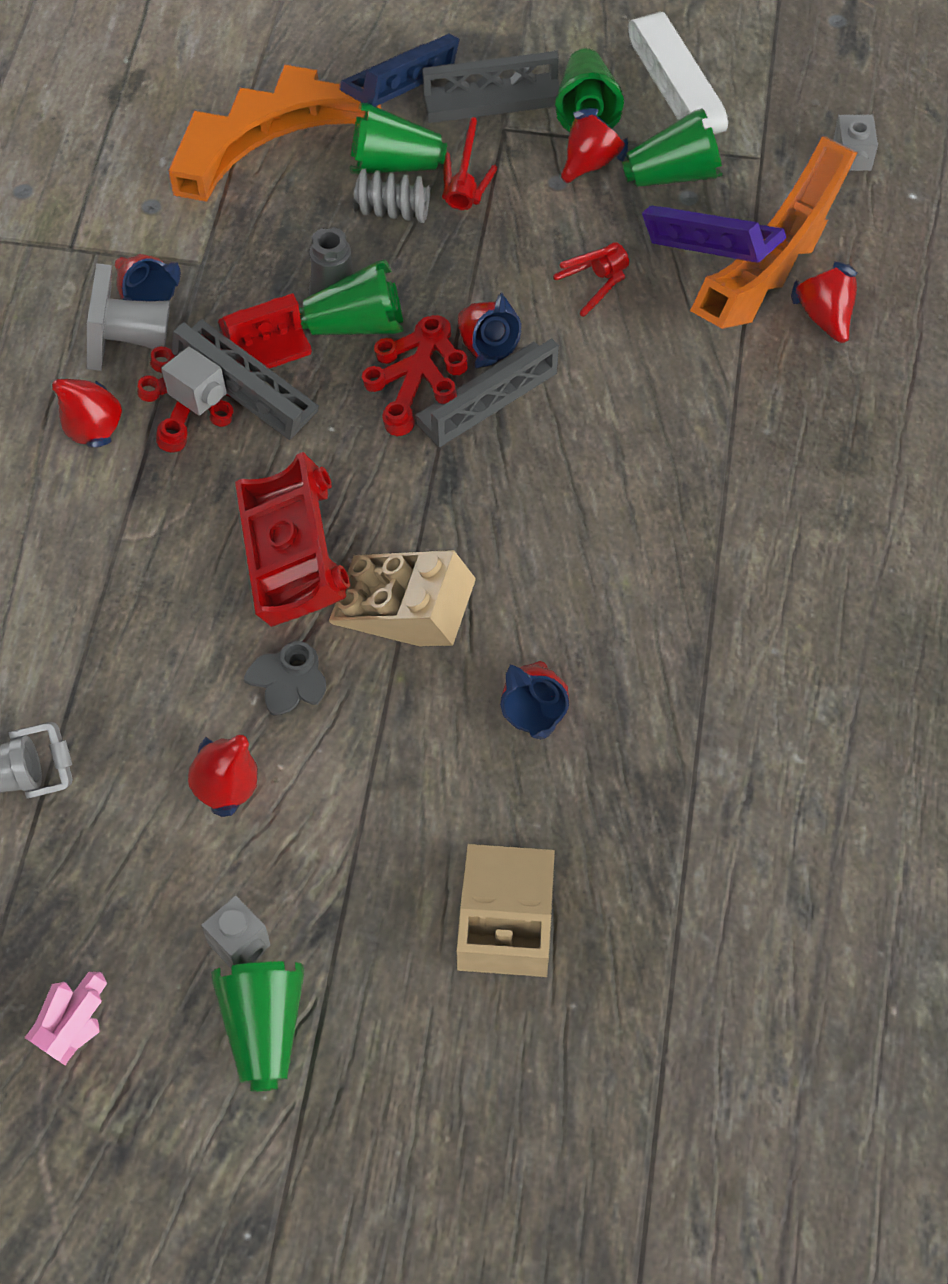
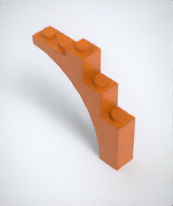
(218, 141)
(739, 289)

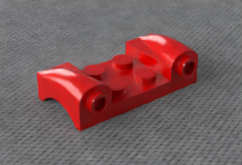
(288, 543)

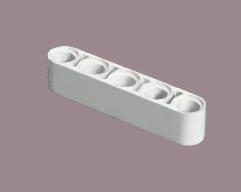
(675, 70)

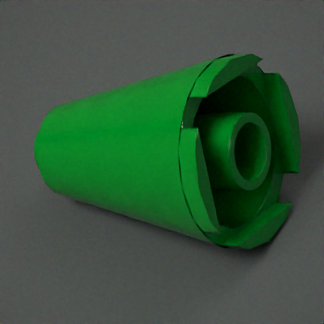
(588, 85)
(393, 144)
(675, 154)
(355, 305)
(260, 1019)

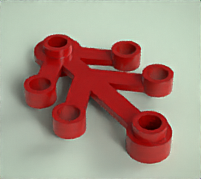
(429, 335)
(164, 439)

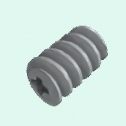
(391, 196)

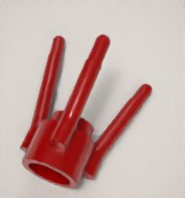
(461, 189)
(605, 262)

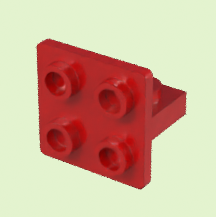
(268, 331)

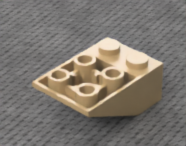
(406, 596)
(506, 910)

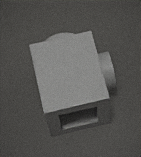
(860, 135)
(194, 380)
(236, 933)

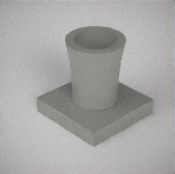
(121, 320)

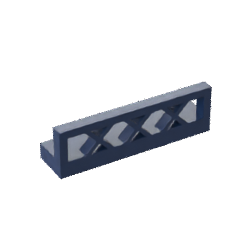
(400, 72)

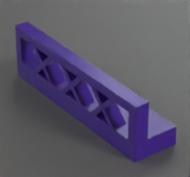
(711, 233)

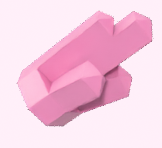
(66, 1017)

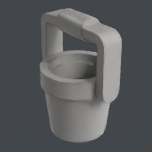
(21, 764)

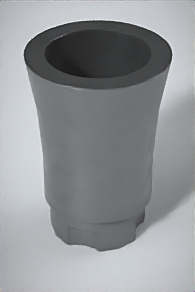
(329, 258)

